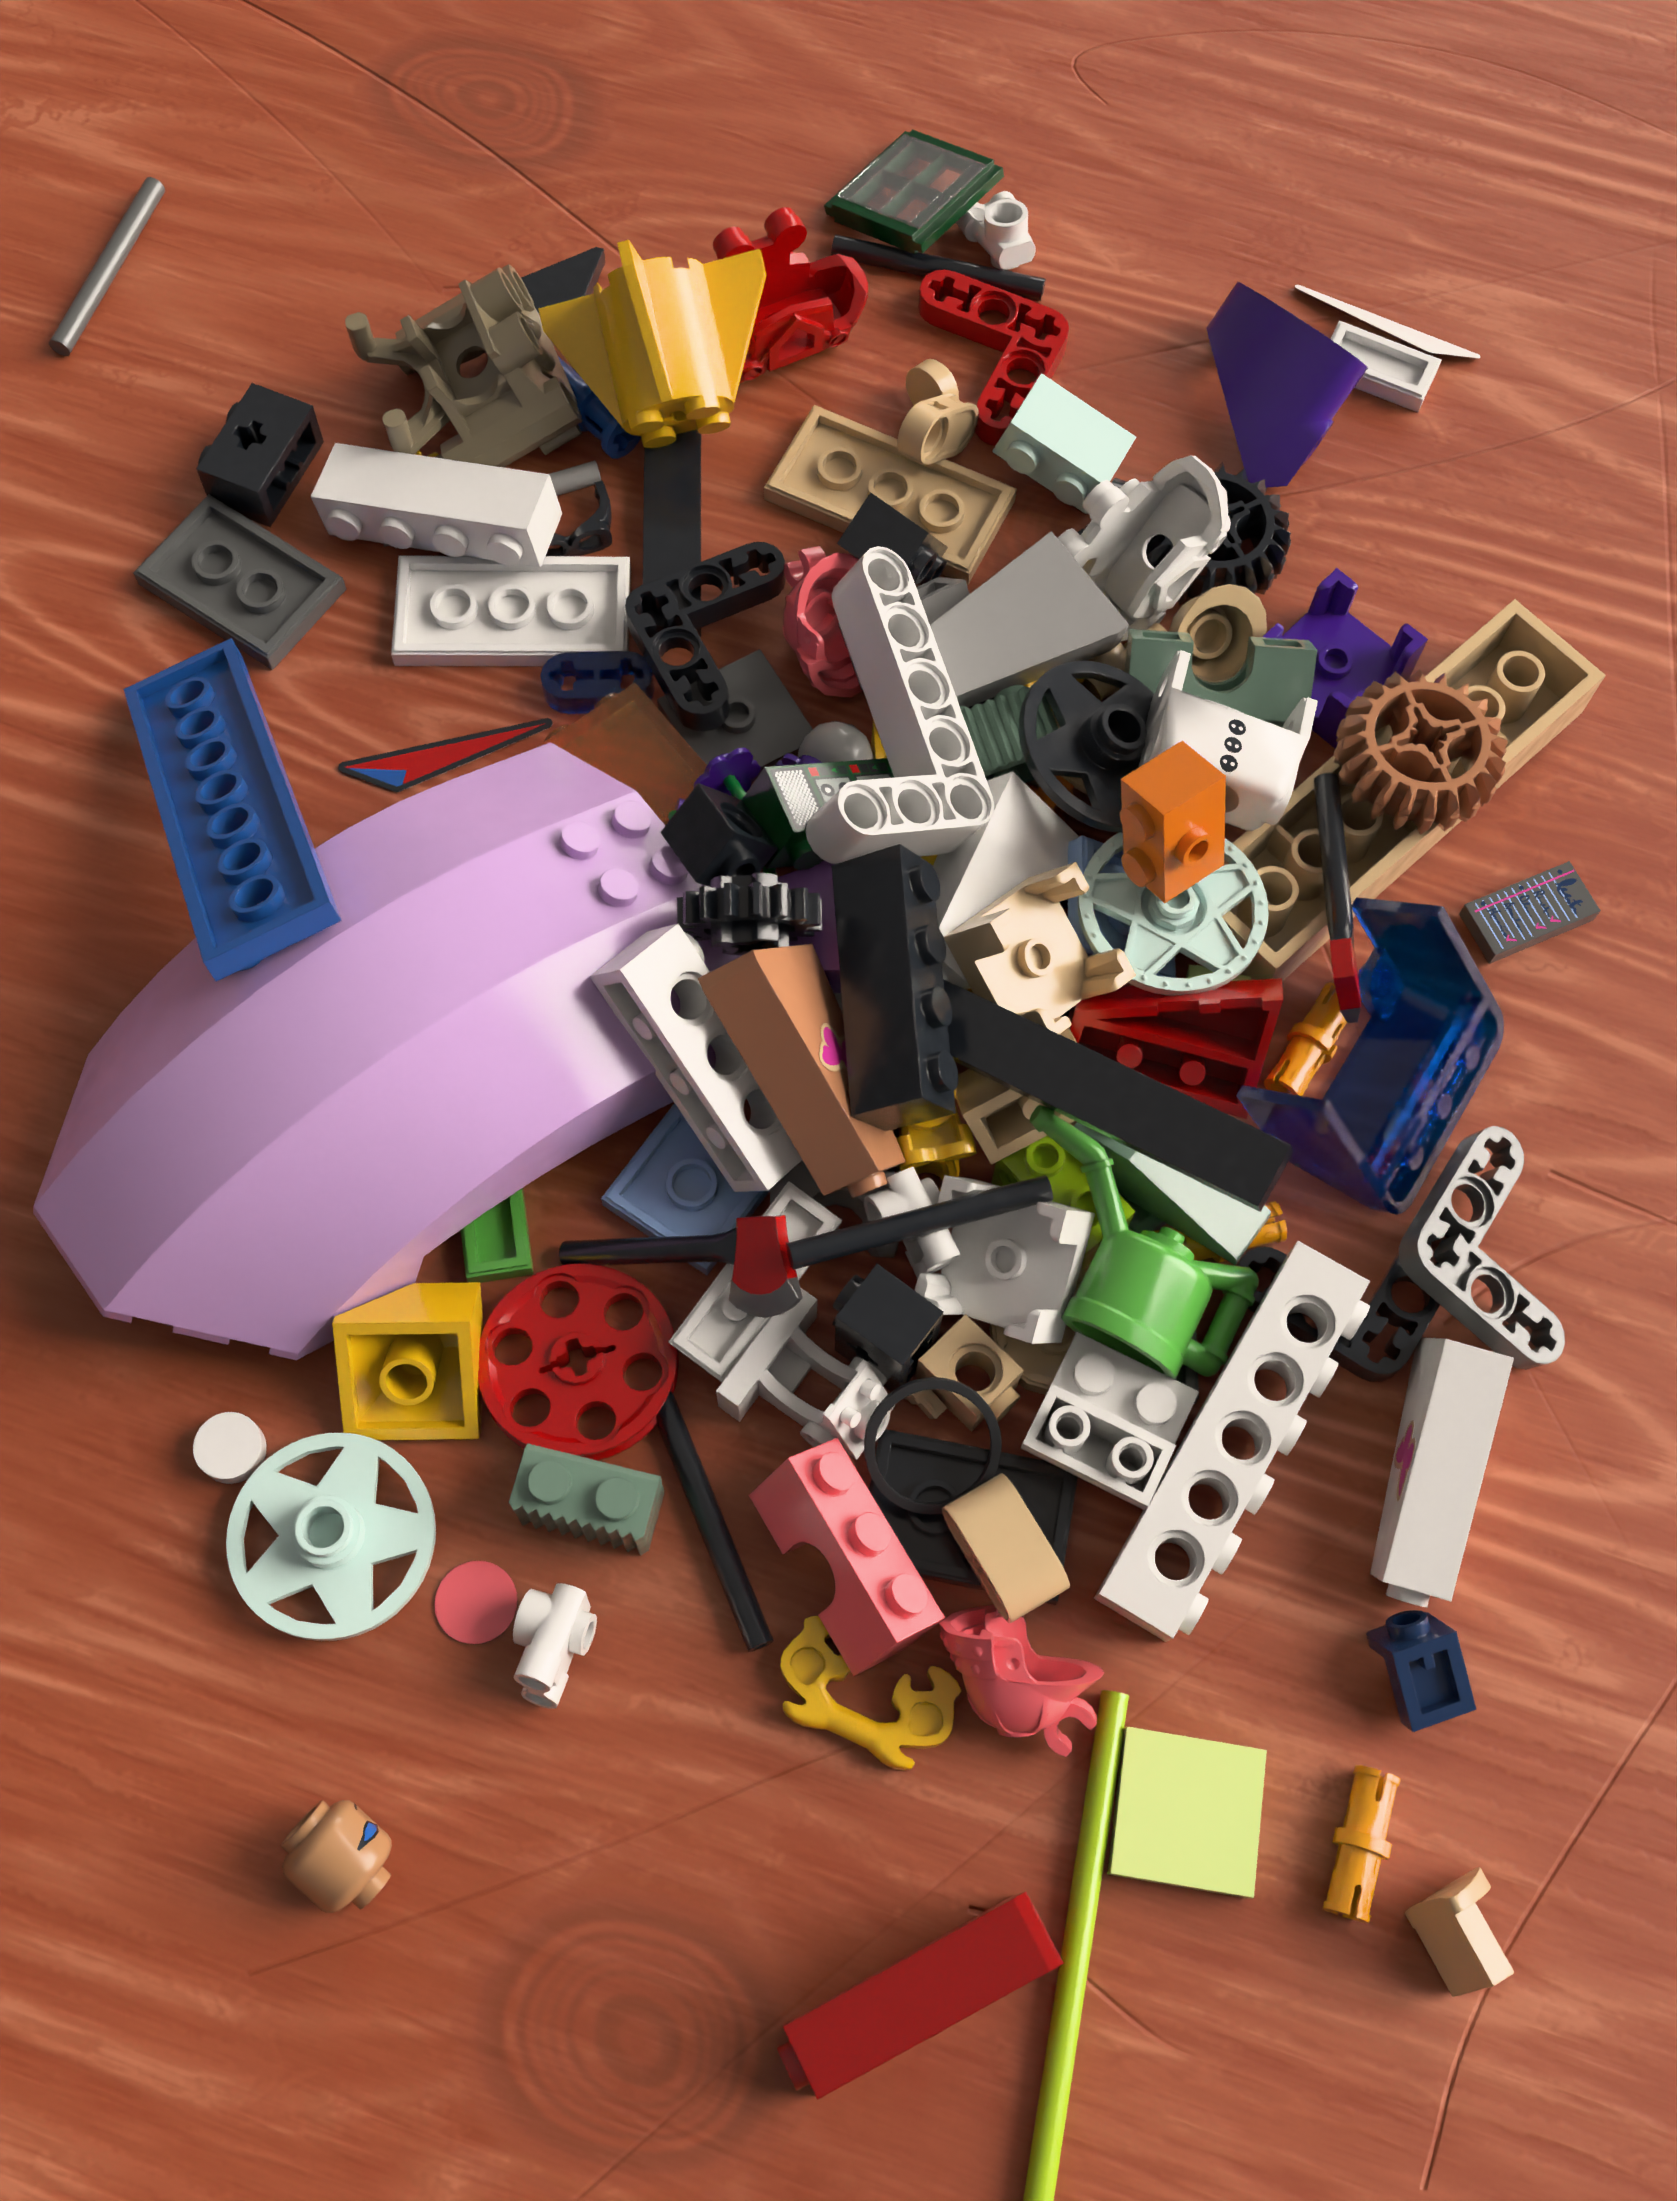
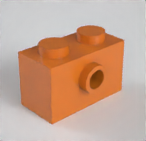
(1173, 821)

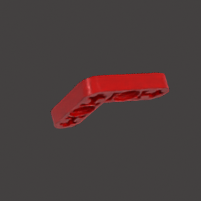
(1019, 348)

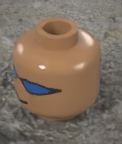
(337, 1856)

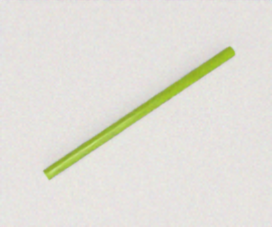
(1076, 1949)

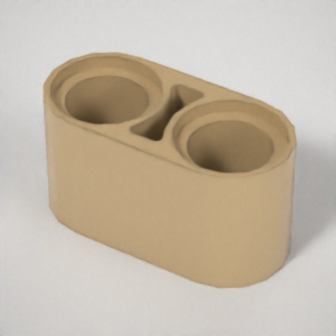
(1005, 1548)

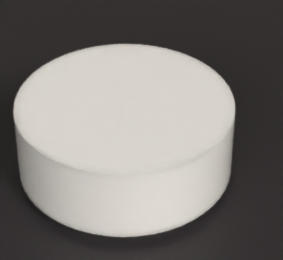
(229, 1447)

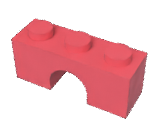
(878, 1591)

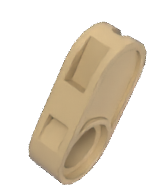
(937, 428)

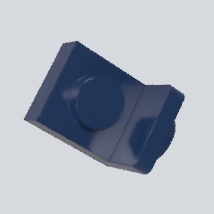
(1423, 1668)

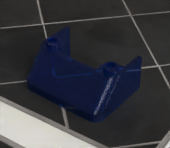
(1409, 1069)

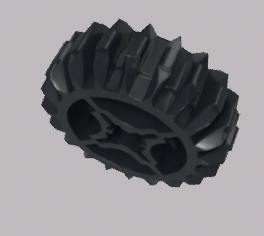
(1252, 517)

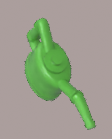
(1145, 1286)

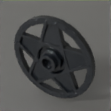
(1093, 741)

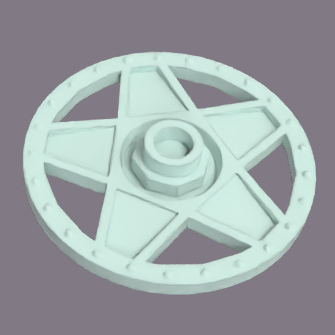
(1185, 924)
(330, 1536)

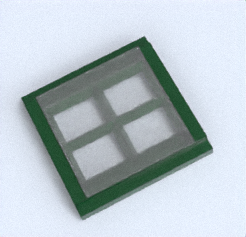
(914, 191)

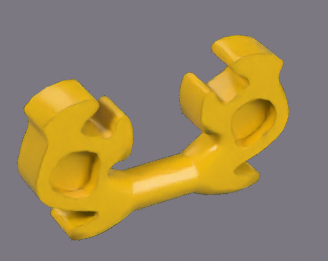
(923, 1715)

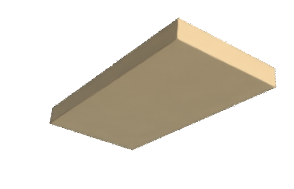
(839, 463)

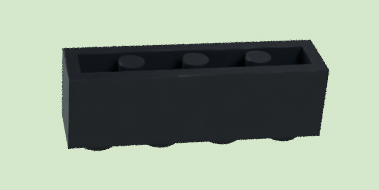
(893, 989)

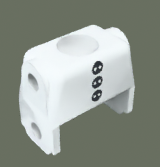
(1252, 753)

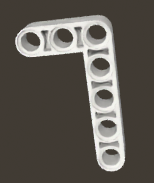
(938, 779)

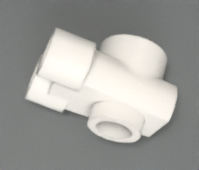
(1001, 230)
(906, 1193)
(551, 1631)

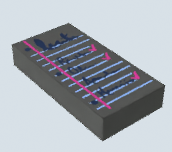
(1529, 912)

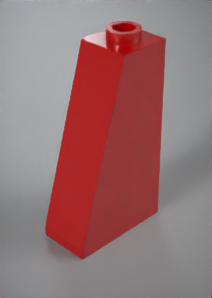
(918, 1996)

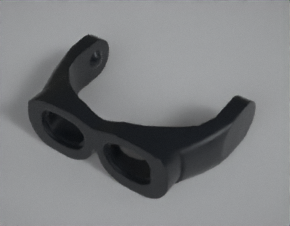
(597, 525)

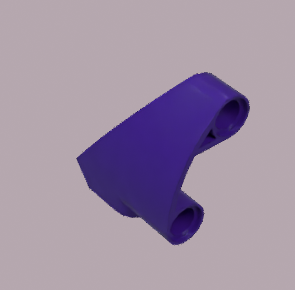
(1277, 382)

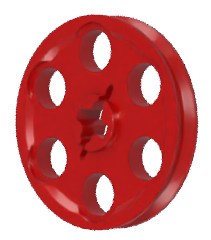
(586, 1330)

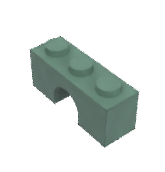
(1266, 687)

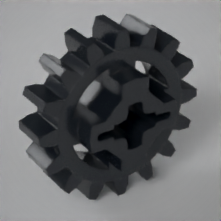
(749, 913)

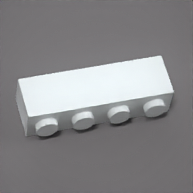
(437, 505)

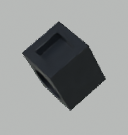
(717, 836)

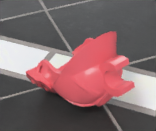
(812, 624)
(1011, 1682)

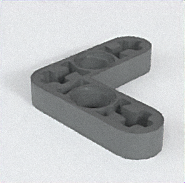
(1463, 1260)

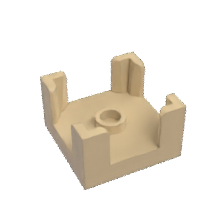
(1029, 955)

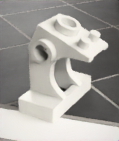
(780, 1362)

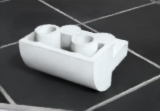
(1110, 1421)

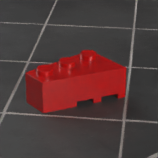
(1190, 1042)

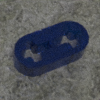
(595, 677)

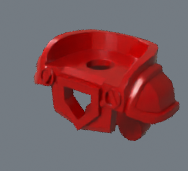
(802, 302)

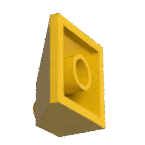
(412, 1363)

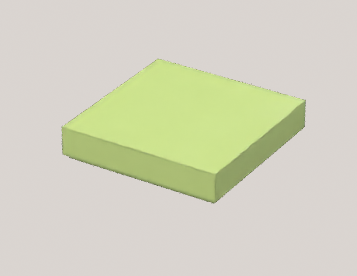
(1187, 1812)

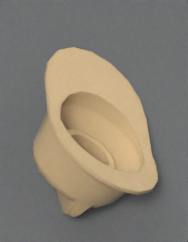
(1221, 629)

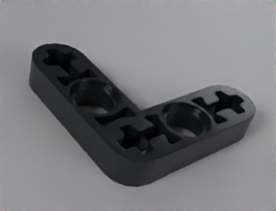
(684, 615)
(1353, 1353)

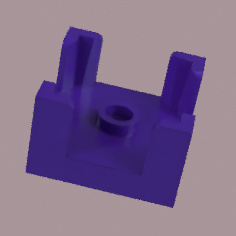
(1347, 652)

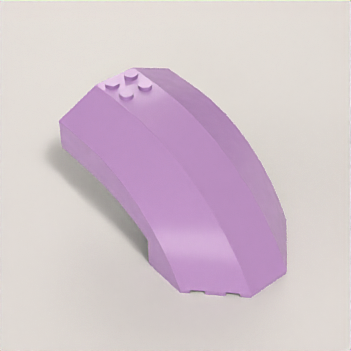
(379, 1086)

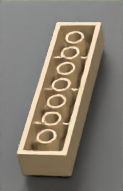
(1529, 682)

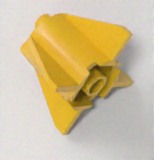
(663, 341)

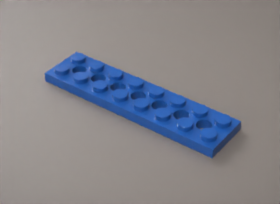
(228, 811)

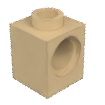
(970, 1345)

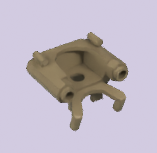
(505, 410)

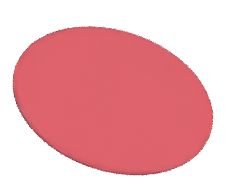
(475, 1602)

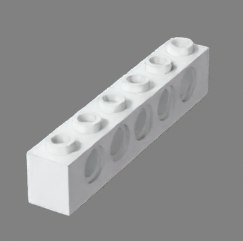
(1303, 1285)

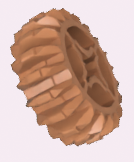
(1411, 771)

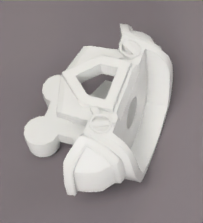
(1180, 503)

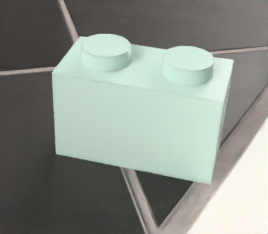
(1063, 443)

